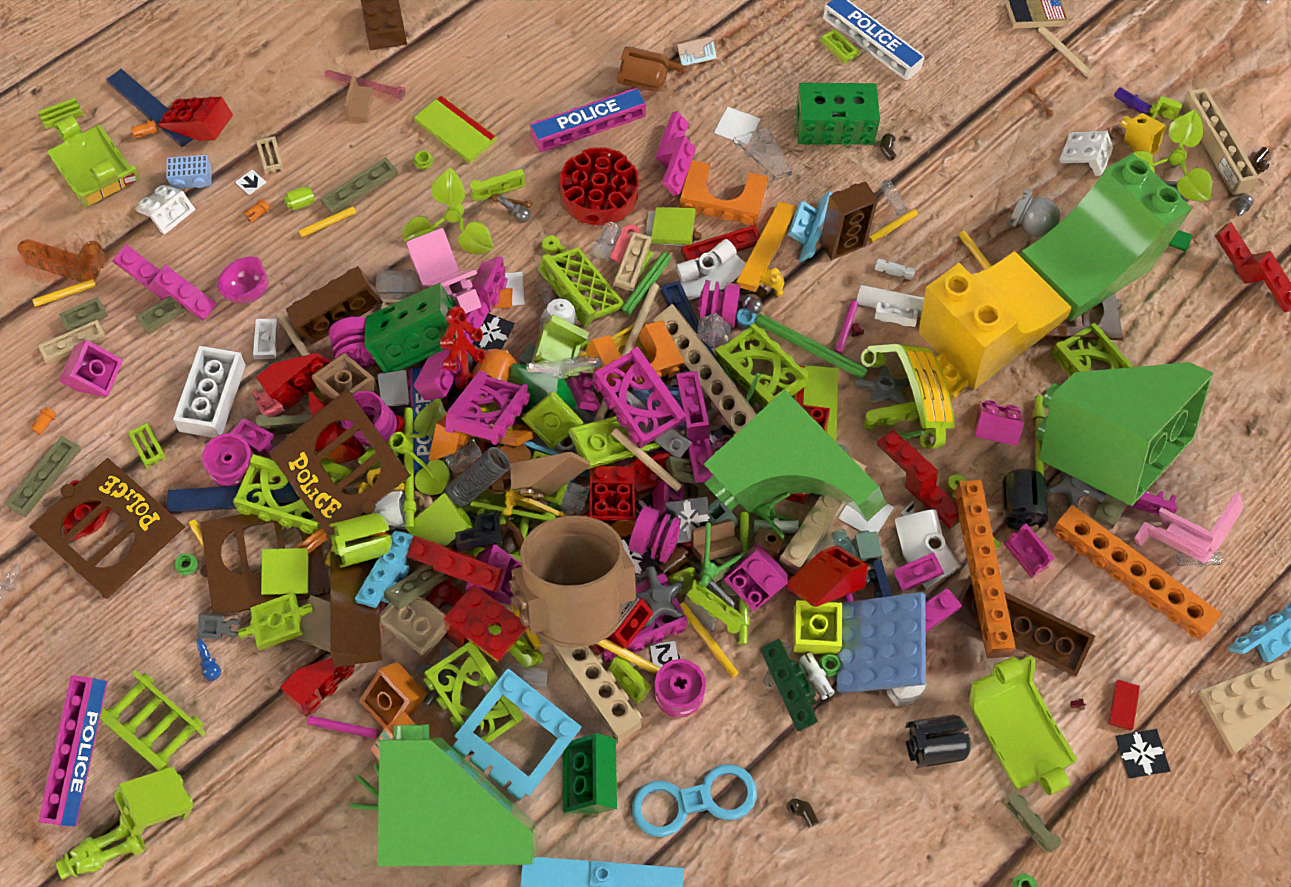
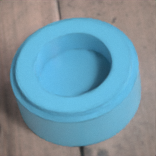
(744, 318)

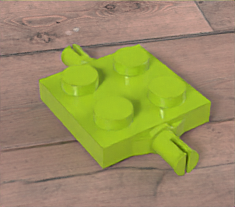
(276, 621)

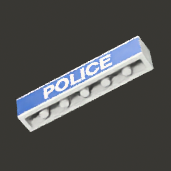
(874, 37)

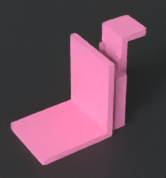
(436, 264)
(1190, 537)

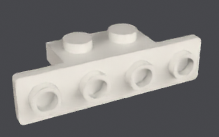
(891, 305)

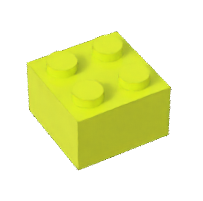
(817, 628)

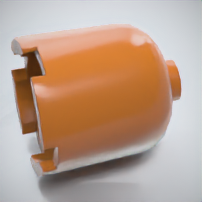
(496, 364)

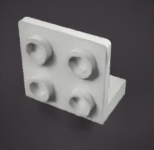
(1088, 147)
(166, 207)

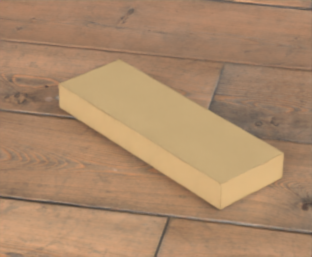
(632, 261)
(63, 345)

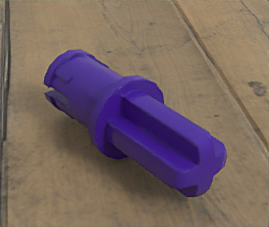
(1132, 100)

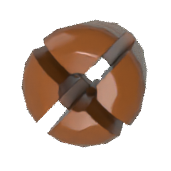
(643, 69)
(514, 454)

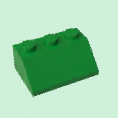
(540, 386)
(590, 775)

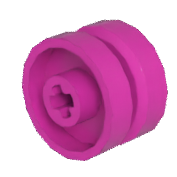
(227, 459)
(667, 686)

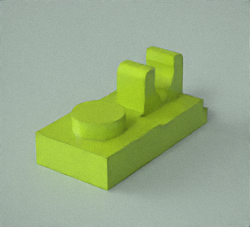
(629, 679)

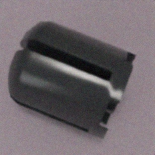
(1024, 499)
(938, 740)

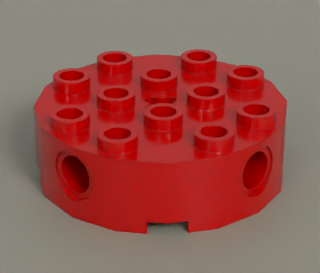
(599, 186)

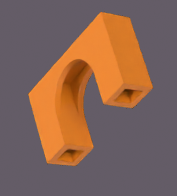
(742, 209)
(656, 341)

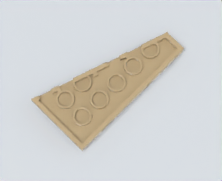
(1248, 702)

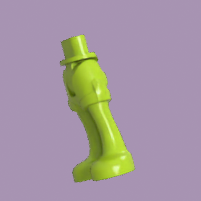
(89, 854)

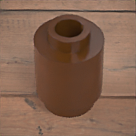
(675, 562)

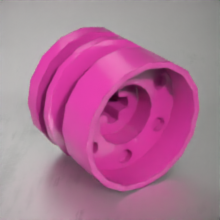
(719, 302)
(349, 338)
(377, 412)
(655, 534)

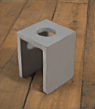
(394, 391)
(701, 613)

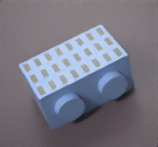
(189, 171)

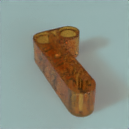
(77, 267)

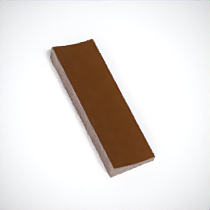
(353, 626)
(1034, 631)

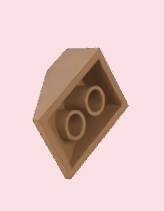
(545, 474)

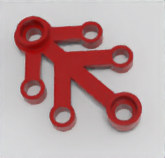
(457, 323)

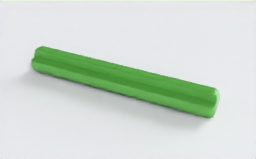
(644, 286)

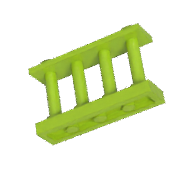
(485, 506)
(143, 745)

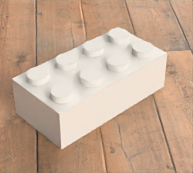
(209, 392)

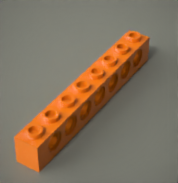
(984, 569)
(1147, 573)

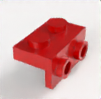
(644, 478)

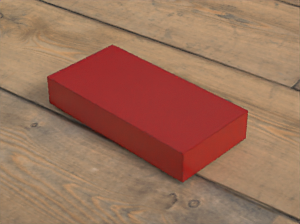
(1124, 705)

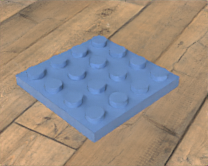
(883, 643)

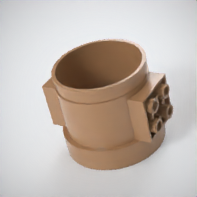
(565, 554)

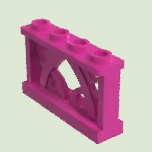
(659, 393)
(461, 419)
(649, 635)

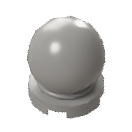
(1035, 214)

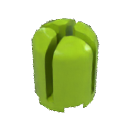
(358, 528)

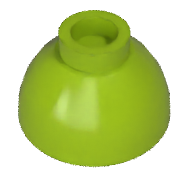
(686, 576)

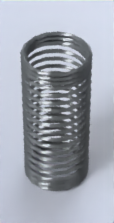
(482, 471)

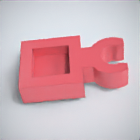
(268, 405)

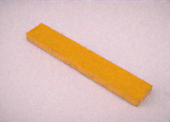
(766, 246)

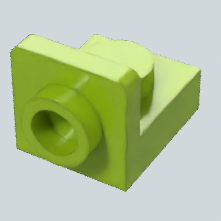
(1165, 107)

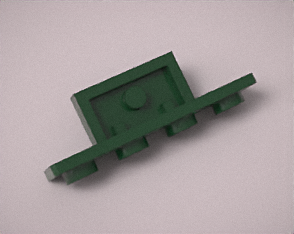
(792, 685)

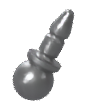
(1243, 204)
(521, 214)
(753, 305)

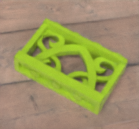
(766, 350)
(1103, 351)
(281, 514)
(474, 663)

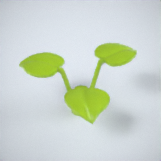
(1189, 132)
(450, 190)
(434, 475)

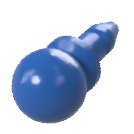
(211, 670)

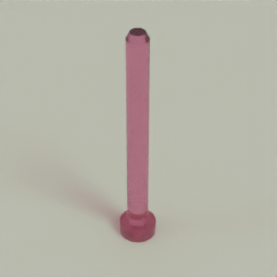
(399, 92)

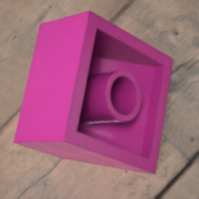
(91, 369)

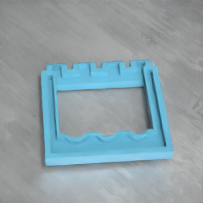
(535, 706)

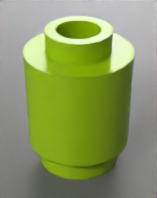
(299, 198)

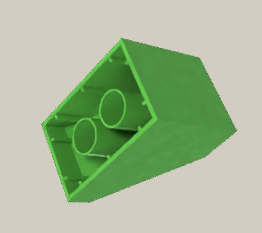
(1122, 424)
(443, 809)

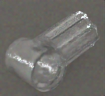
(606, 242)
(533, 676)

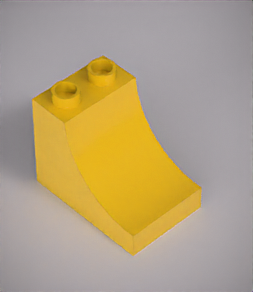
(989, 316)

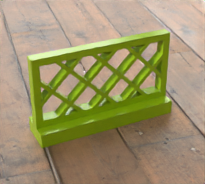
(569, 290)

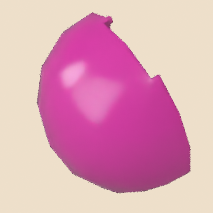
(243, 280)

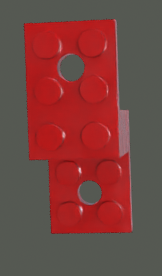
(473, 616)

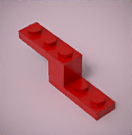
(1256, 266)
(920, 477)
(455, 563)

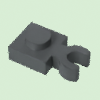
(213, 626)

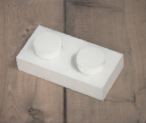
(265, 339)

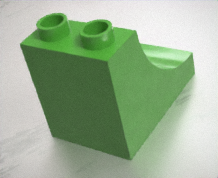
(1109, 235)
(792, 454)

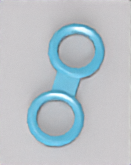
(694, 800)

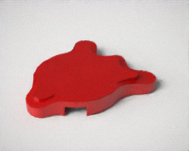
(80, 513)

